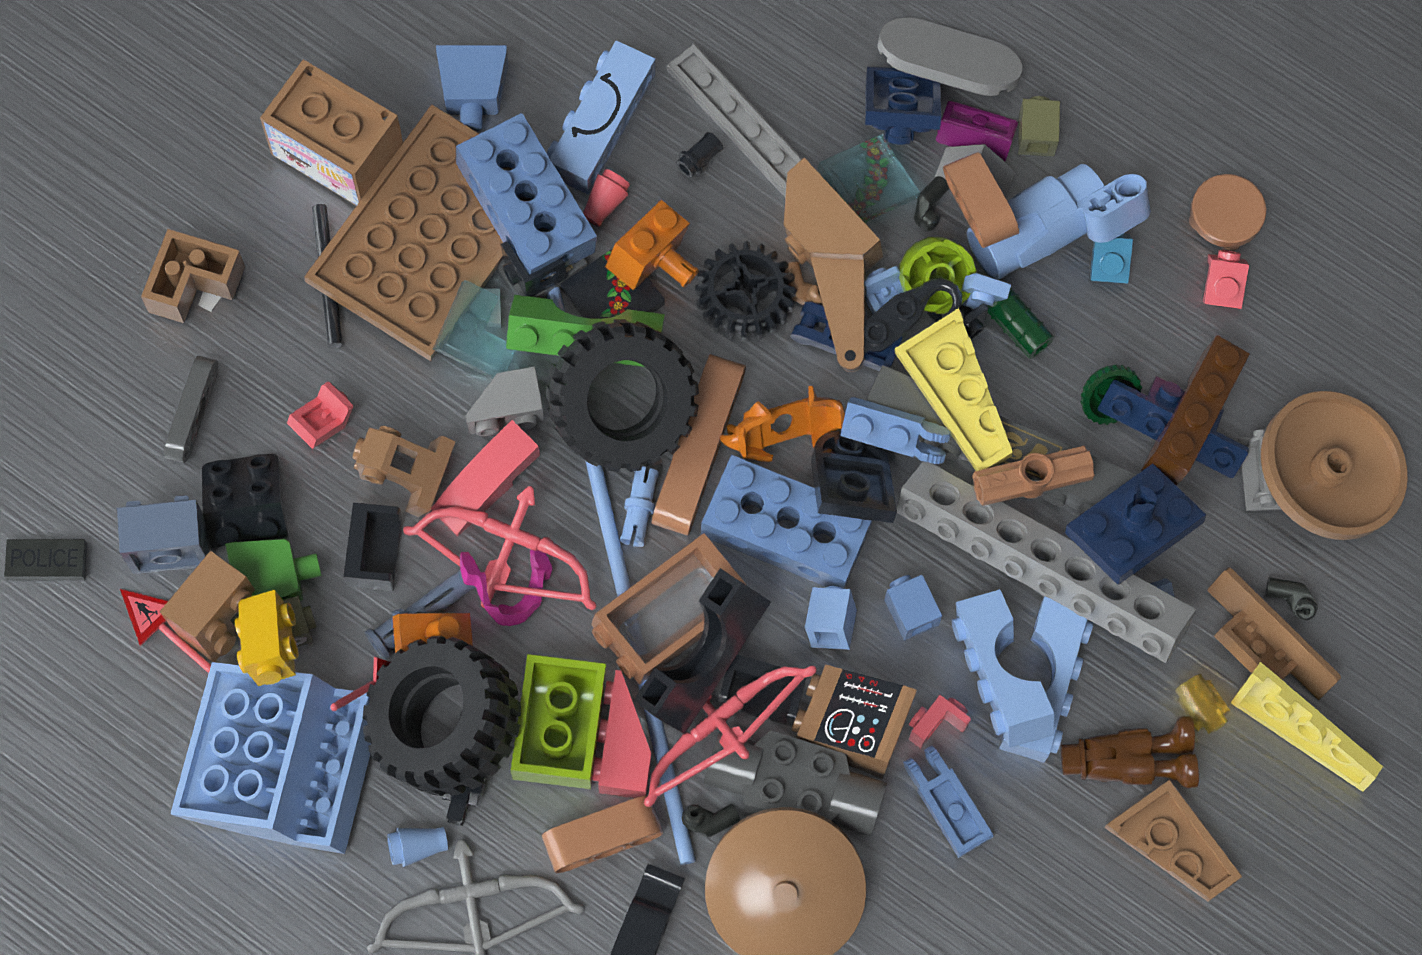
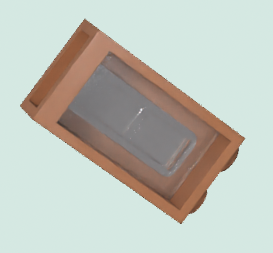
(661, 611)

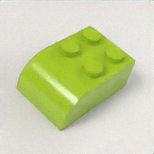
(559, 721)

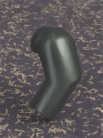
(1296, 596)
(709, 823)

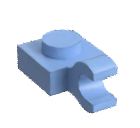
(984, 290)

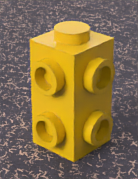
(266, 638)

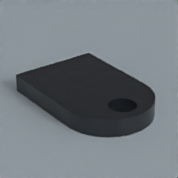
(852, 481)

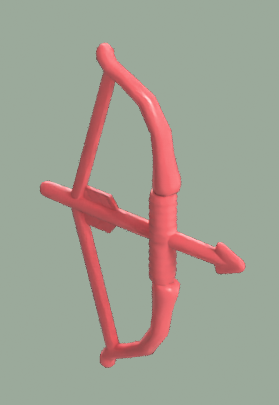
(498, 570)
(732, 738)

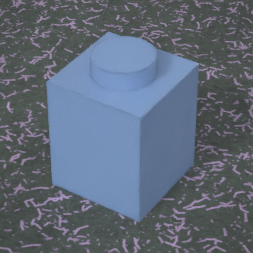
(912, 606)

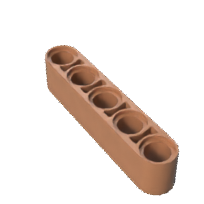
(697, 452)

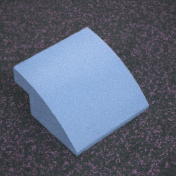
(275, 760)

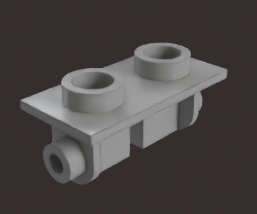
(1255, 489)

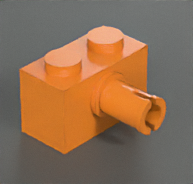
(650, 246)

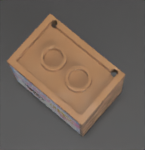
(330, 132)

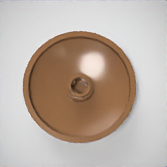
(1334, 465)
(785, 884)

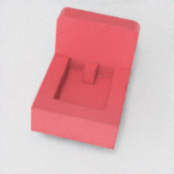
(1226, 279)
(321, 416)
(927, 721)

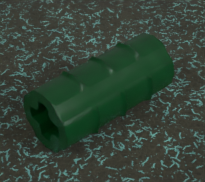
(1021, 325)

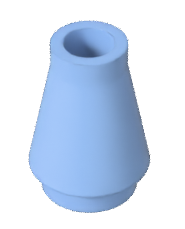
(415, 844)

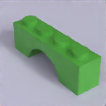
(544, 328)

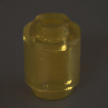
(1203, 703)

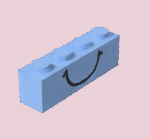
(602, 115)

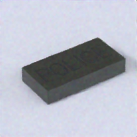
(45, 559)

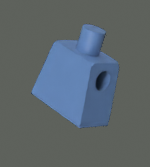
(472, 80)

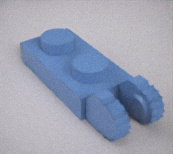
(893, 430)
(949, 804)

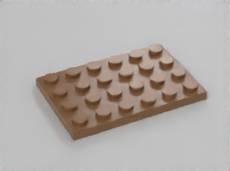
(412, 239)

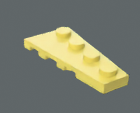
(952, 382)
(1298, 722)

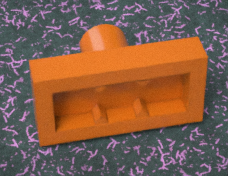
(422, 626)

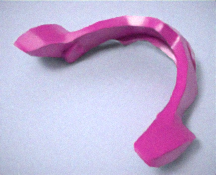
(505, 614)

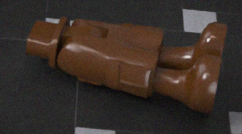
(1128, 756)

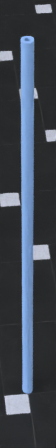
(622, 583)

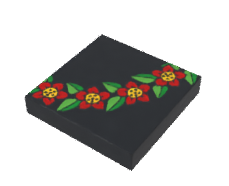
(602, 294)

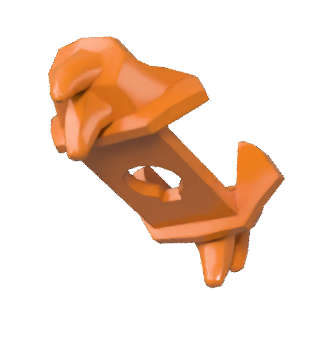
(809, 417)

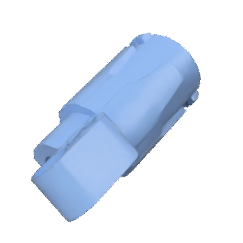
(1062, 211)

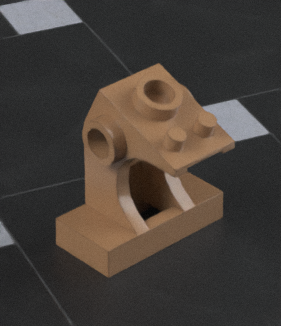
(376, 453)

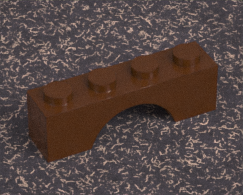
(1198, 409)

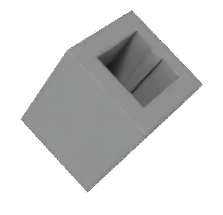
(507, 397)

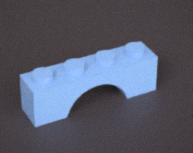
(1059, 636)
(1018, 705)

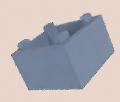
(162, 535)

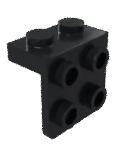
(243, 500)

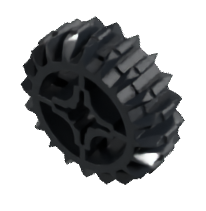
(732, 297)

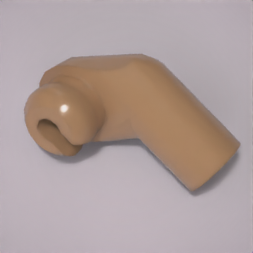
(805, 291)

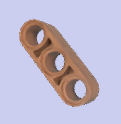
(981, 200)
(601, 834)

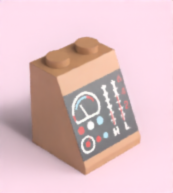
(855, 717)

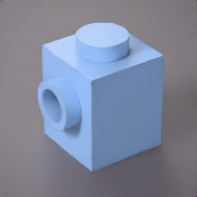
(830, 618)

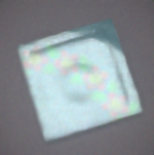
(869, 178)

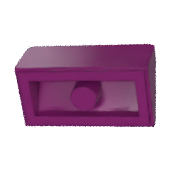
(971, 126)

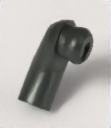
(926, 200)

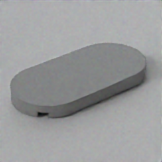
(949, 56)

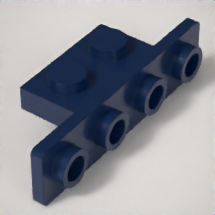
(1152, 413)

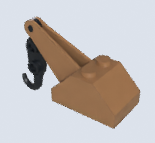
(841, 251)

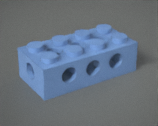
(532, 177)
(766, 540)

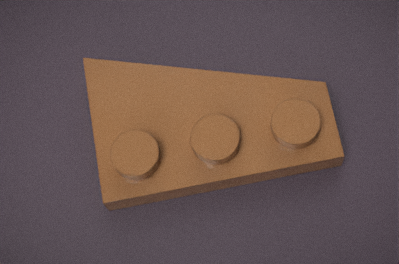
(1176, 841)

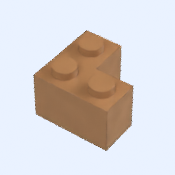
(188, 266)
(205, 605)

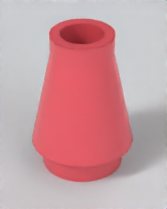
(605, 196)

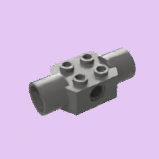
(801, 776)

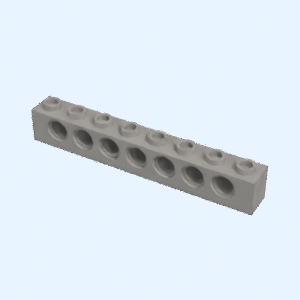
(1044, 561)

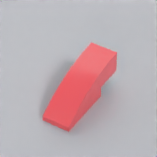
(488, 474)

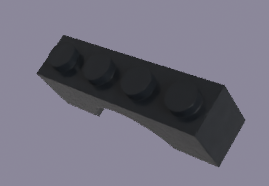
(681, 690)

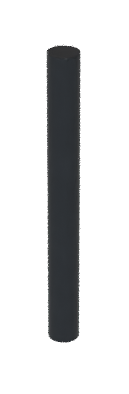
(330, 307)

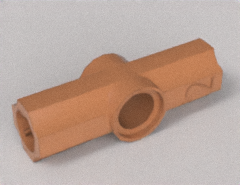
(1011, 482)

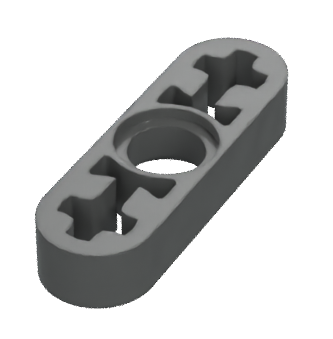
(191, 409)

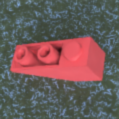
(626, 753)

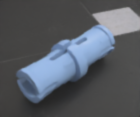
(639, 507)

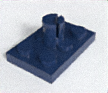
(901, 104)
(1135, 524)

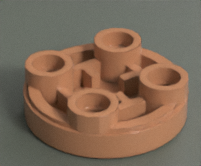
(1227, 211)

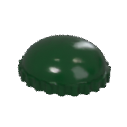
(1098, 384)

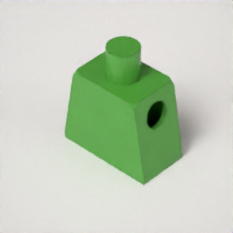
(273, 566)

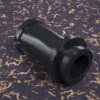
(693, 160)

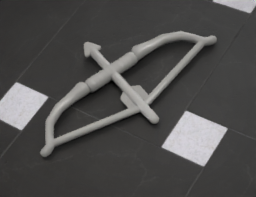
(476, 931)

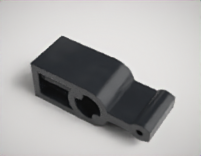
(648, 913)

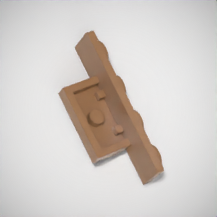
(1264, 636)

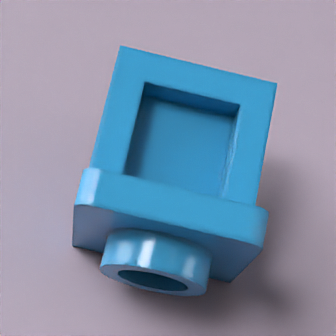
(1112, 260)

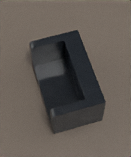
(373, 547)
(746, 670)

